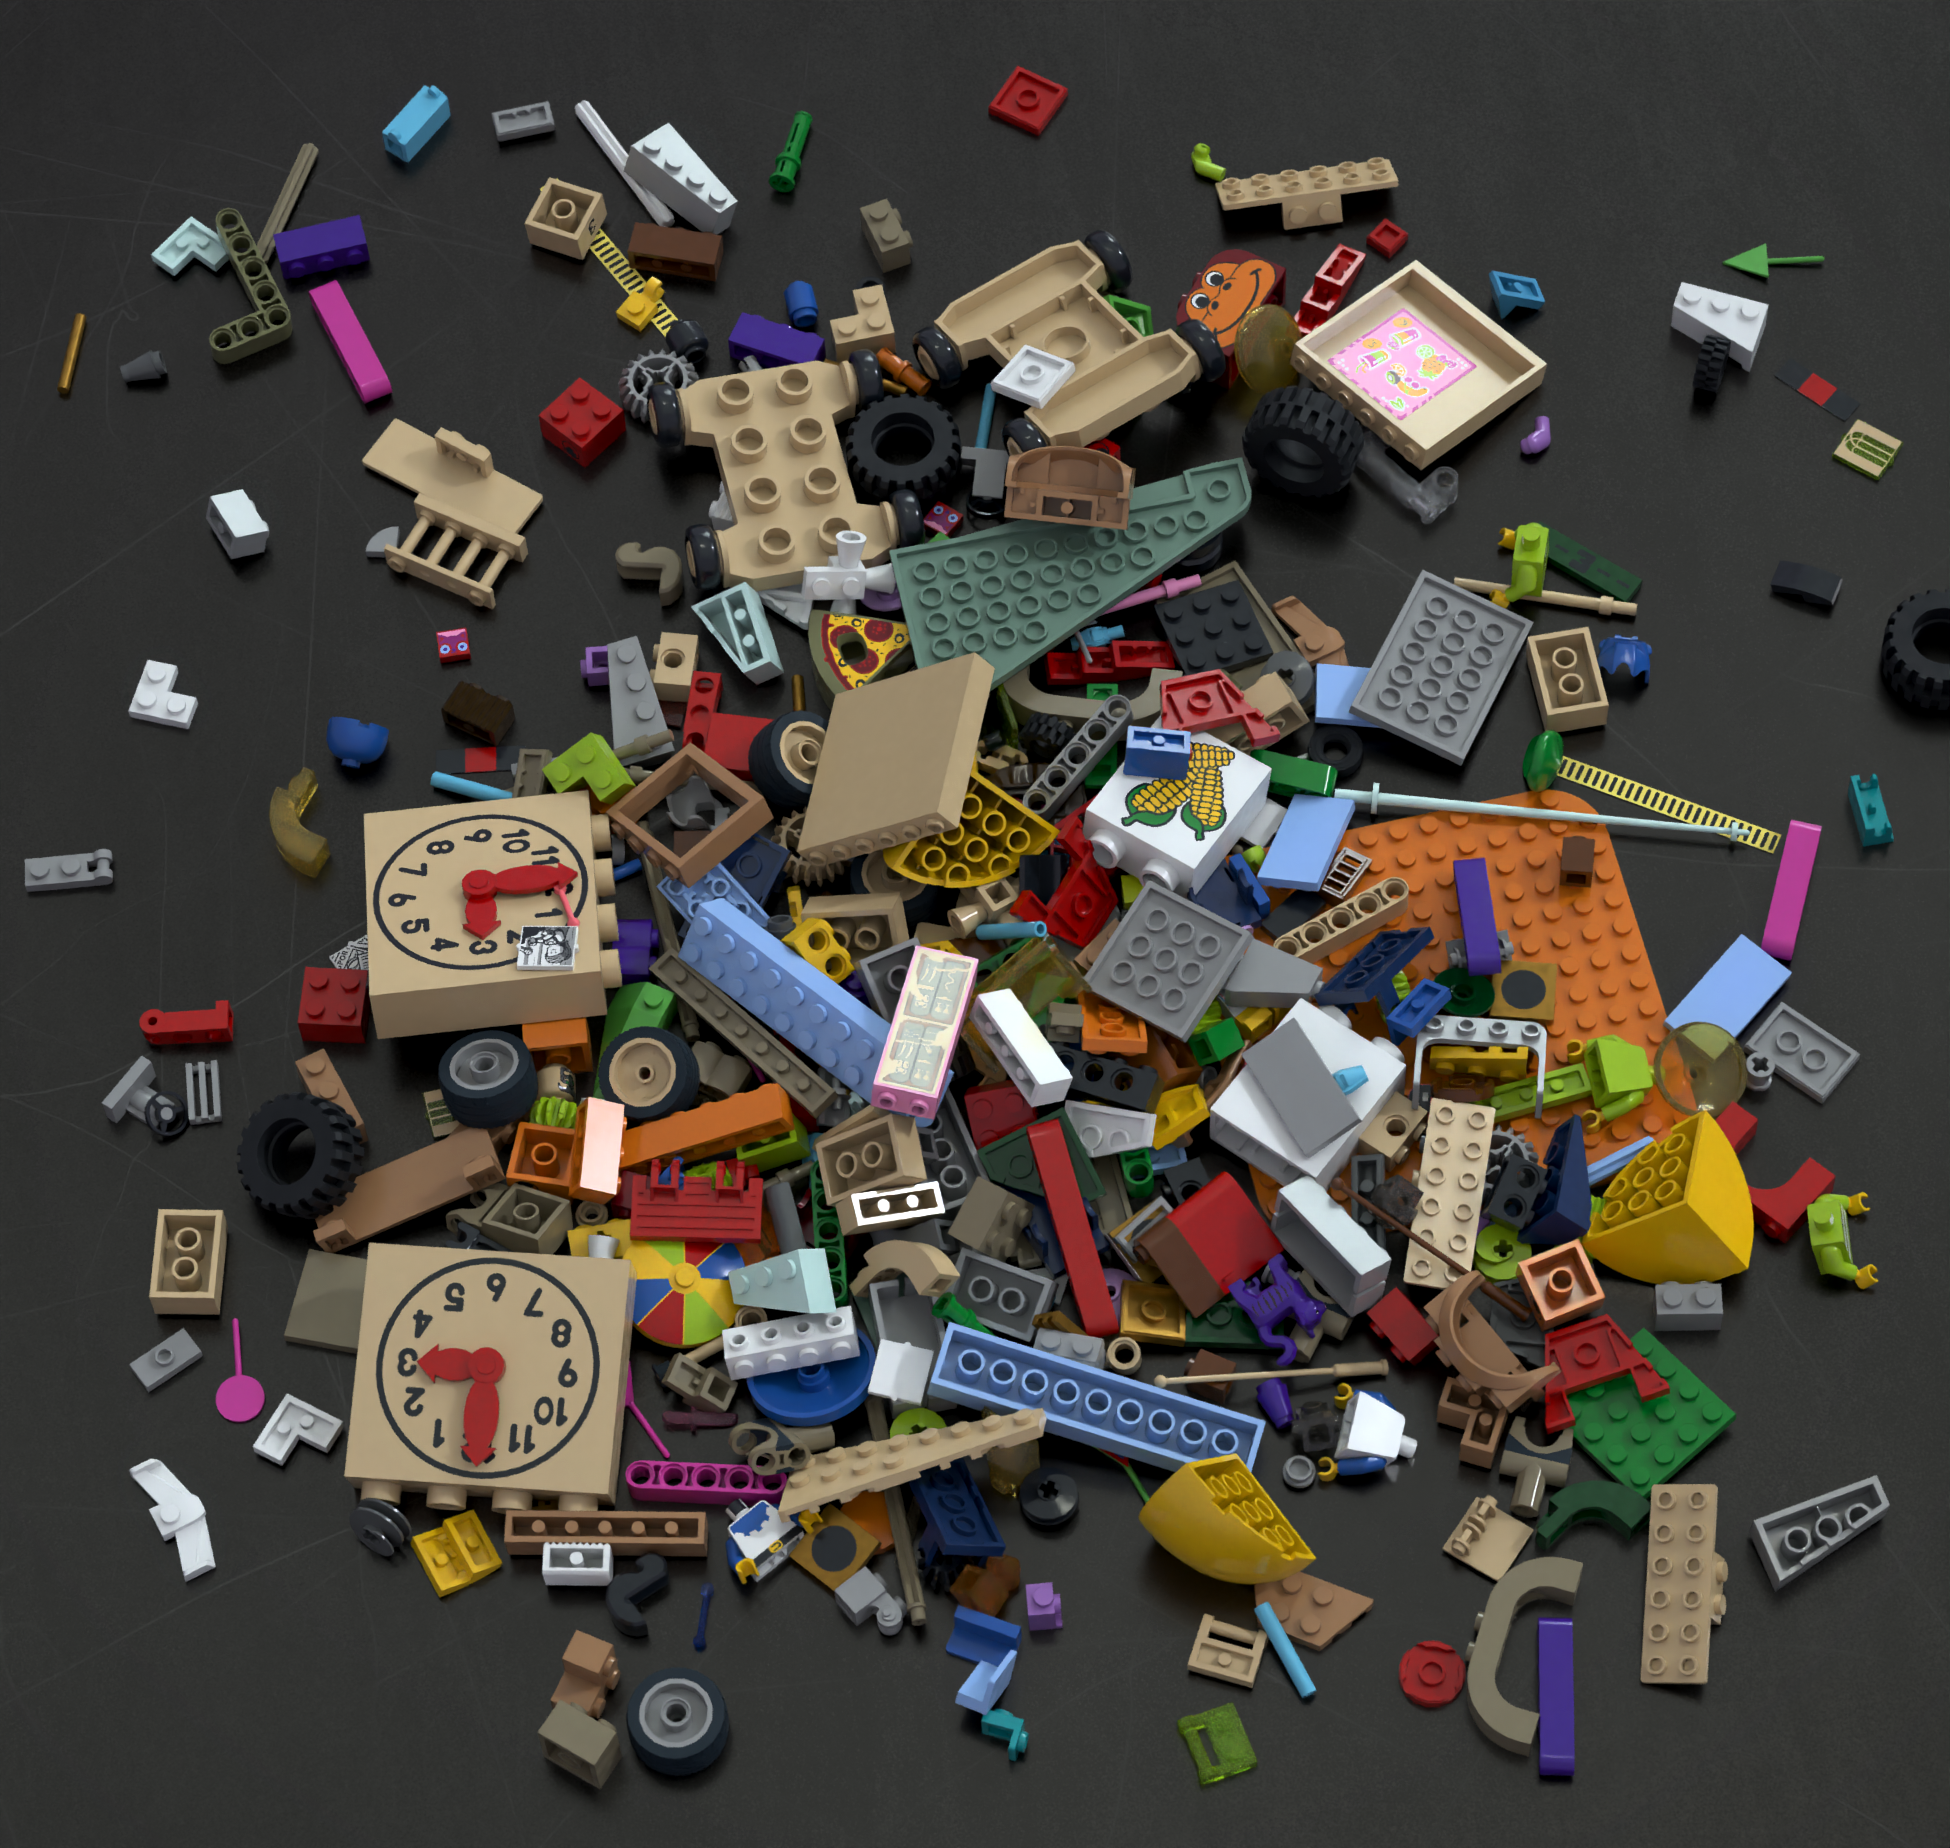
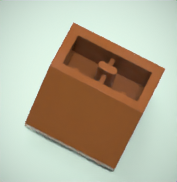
(1169, 1057)

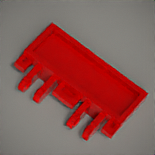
(696, 1211)

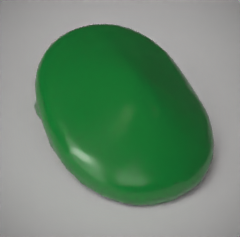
(1543, 760)

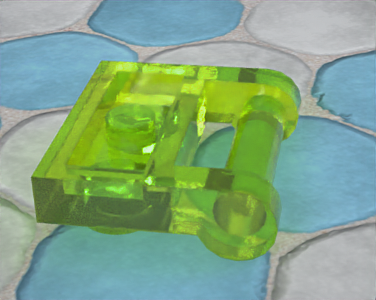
(1227, 1739)

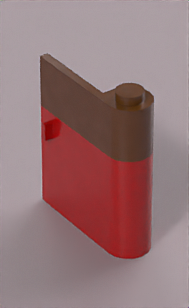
(1208, 1243)

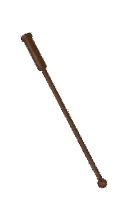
(1486, 1287)

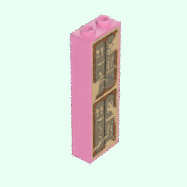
(924, 1032)

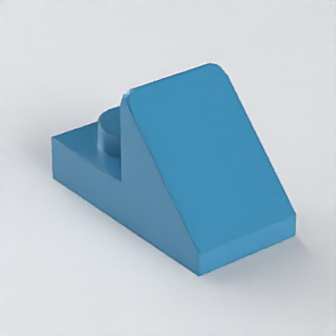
(1514, 291)

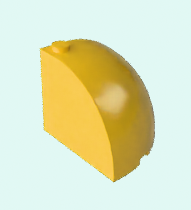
(983, 847)
(1677, 1210)
(1224, 1524)

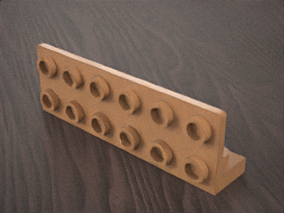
(411, 1188)

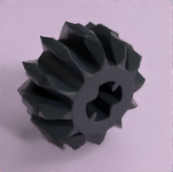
(943, 1574)

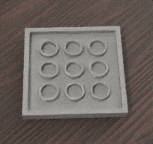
(1167, 960)

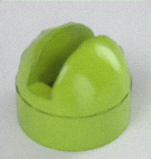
(1254, 857)

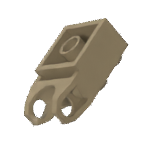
(517, 1218)

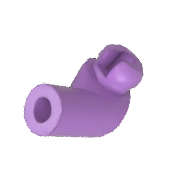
(1539, 439)

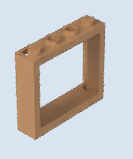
(714, 847)

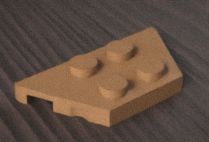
(1311, 1608)

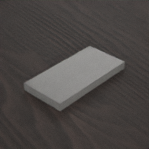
(1301, 1087)

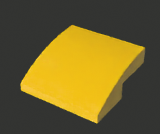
(456, 1553)

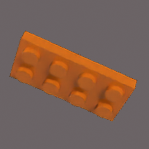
(1110, 1028)

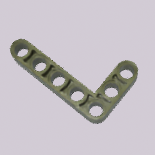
(256, 288)

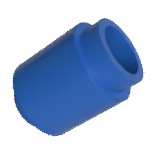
(801, 304)

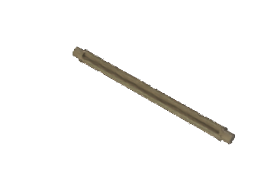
(668, 935)
(898, 1521)

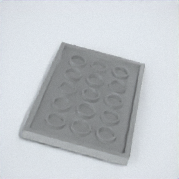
(1441, 667)

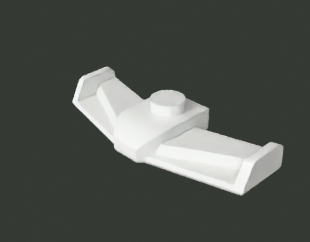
(177, 1515)

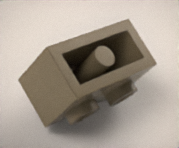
(885, 235)

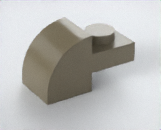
(1064, 1022)
(699, 1386)

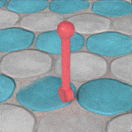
(561, 892)

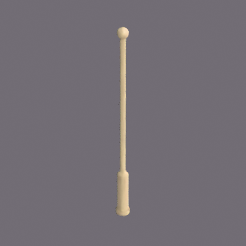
(1337, 1370)

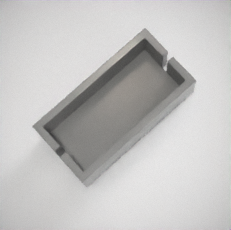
(1330, 1245)
(910, 1321)

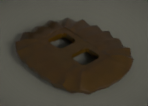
(1020, 777)

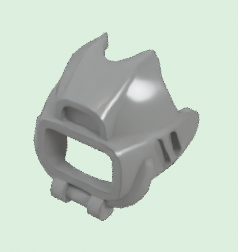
(692, 799)

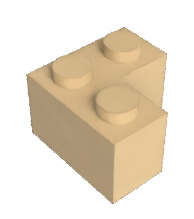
(867, 329)

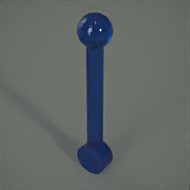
(707, 1591)

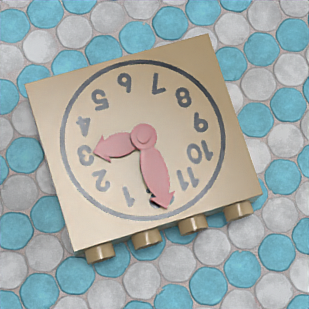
(452, 904)
(490, 1377)

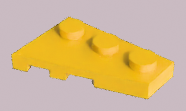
(1491, 1062)

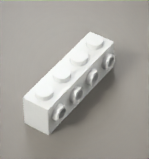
(1020, 1047)
(790, 1345)

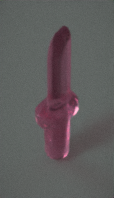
(700, 1418)

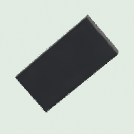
(1292, 913)

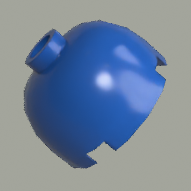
(355, 741)

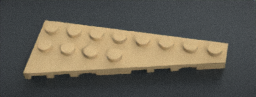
(890, 1462)

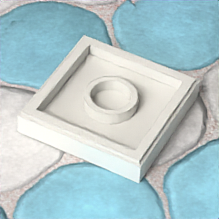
(1033, 376)

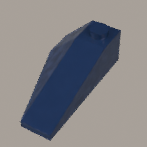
(1566, 1203)

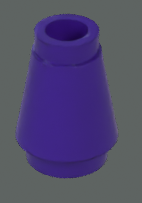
(1276, 1402)

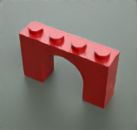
(1783, 1208)

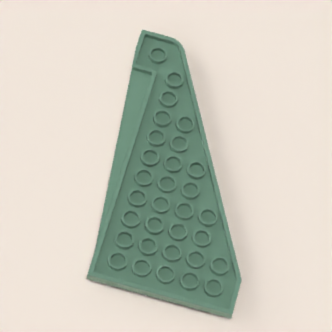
(1038, 582)

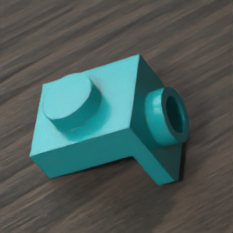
(1005, 1726)

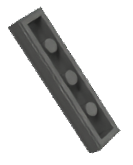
(1366, 1175)
(785, 1219)

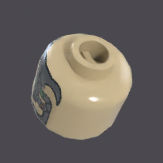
(556, 1081)

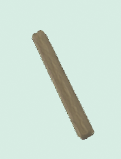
(287, 199)

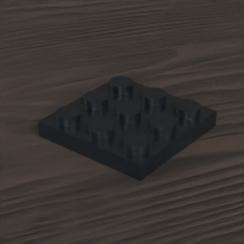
(1213, 630)

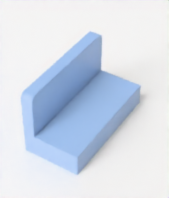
(986, 1684)

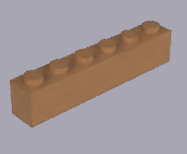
(625, 1531)

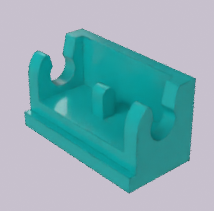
(1869, 811)

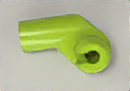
(1203, 164)

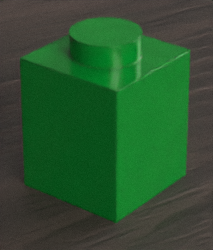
(1216, 1041)

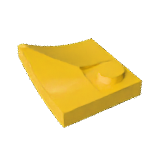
(1178, 1112)

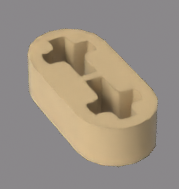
(1000, 758)

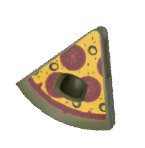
(855, 651)

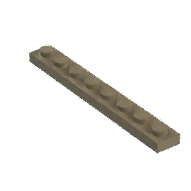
(744, 1033)

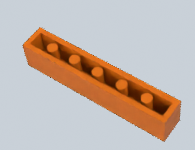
(708, 1129)

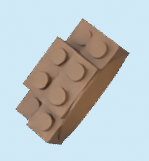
(1069, 487)
(1479, 1351)

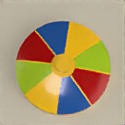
(683, 1290)

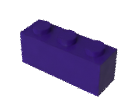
(321, 247)
(773, 342)

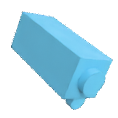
(416, 123)

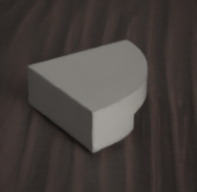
(377, 543)

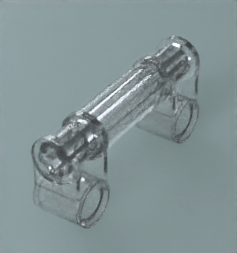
(1424, 498)

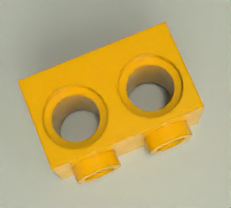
(824, 948)

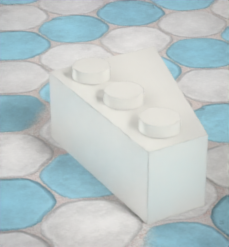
(1722, 315)

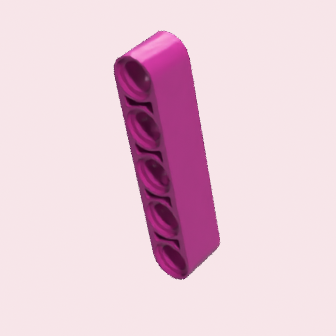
(350, 341)
(1791, 889)
(693, 1474)

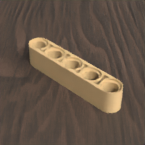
(1349, 914)

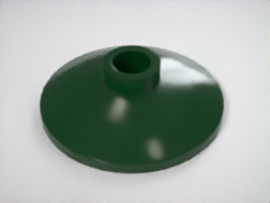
(1469, 995)

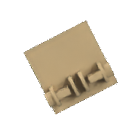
(1488, 1538)

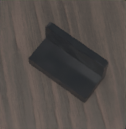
(1042, 874)

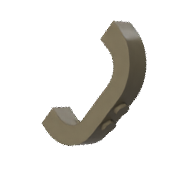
(1077, 711)
(1532, 1580)

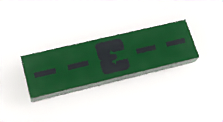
(1590, 567)

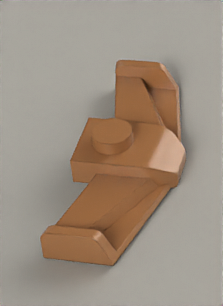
(1315, 640)
(1216, 1087)

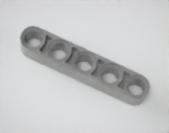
(1084, 745)

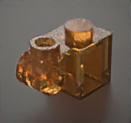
(987, 1588)

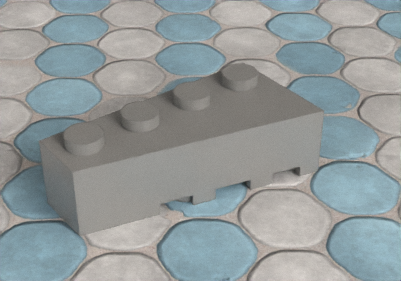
(681, 180)
(634, 702)
(1813, 1529)

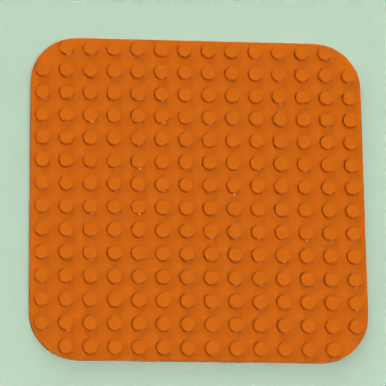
(1588, 932)

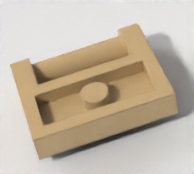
(1225, 1659)

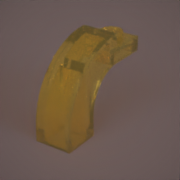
(296, 844)

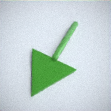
(1756, 261)

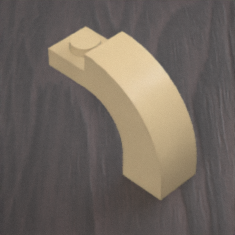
(924, 1264)

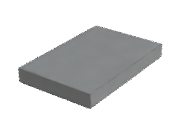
(1803, 1052)

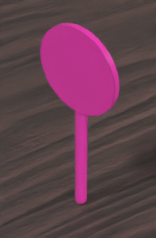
(239, 1396)

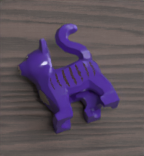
(1275, 1304)

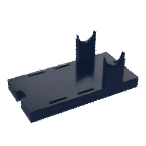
(756, 869)
(1228, 897)
(1372, 969)
(1042, 1233)
(955, 1514)

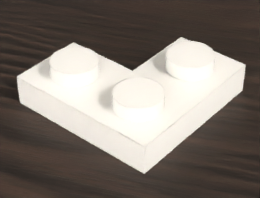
(156, 702)
(293, 1422)

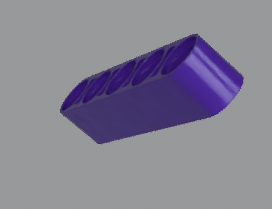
(1477, 917)
(1555, 1696)

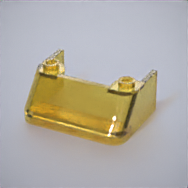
(1036, 978)

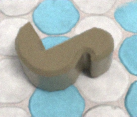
(652, 564)

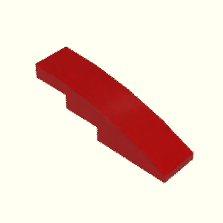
(1329, 288)
(1114, 663)

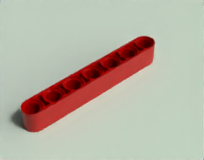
(1072, 1229)

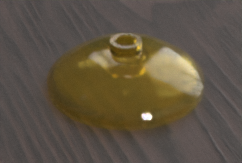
(1265, 348)
(1718, 1064)

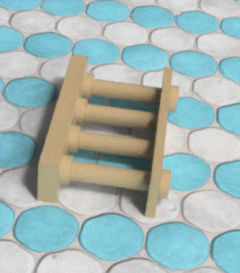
(456, 524)

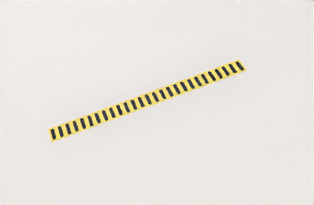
(628, 277)
(1664, 803)

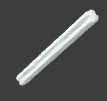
(618, 158)

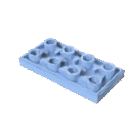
(1335, 692)
(1306, 842)
(712, 886)
(1732, 989)

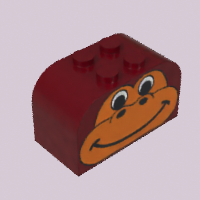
(1225, 292)

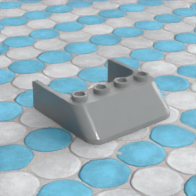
(1486, 1033)

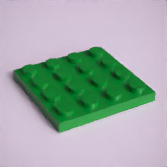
(1649, 1439)

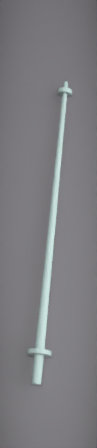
(1376, 798)

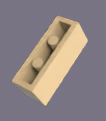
(889, 1208)

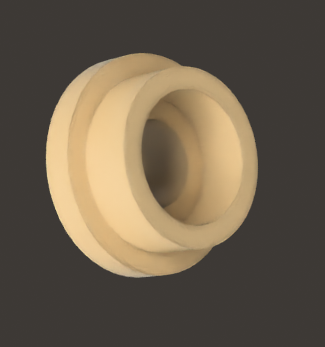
(587, 1208)

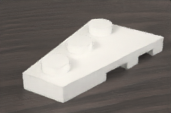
(1110, 1129)

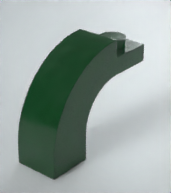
(1597, 1501)

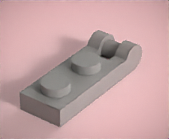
(68, 871)

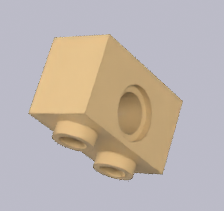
(678, 652)
(1394, 1116)

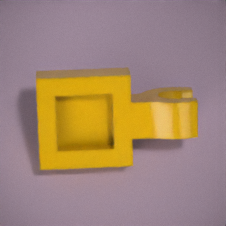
(641, 308)

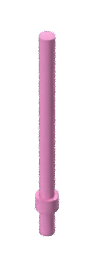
(1169, 588)

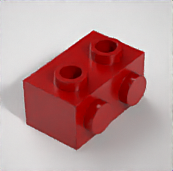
(1404, 1326)

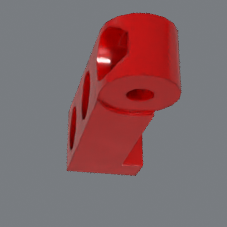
(701, 703)
(188, 1026)

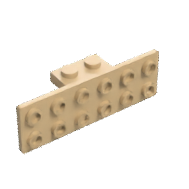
(1308, 195)
(452, 473)
(1453, 1188)
(1681, 1584)

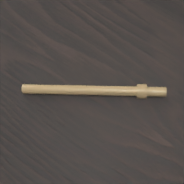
(1605, 604)

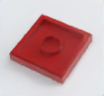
(1028, 100)

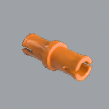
(903, 371)

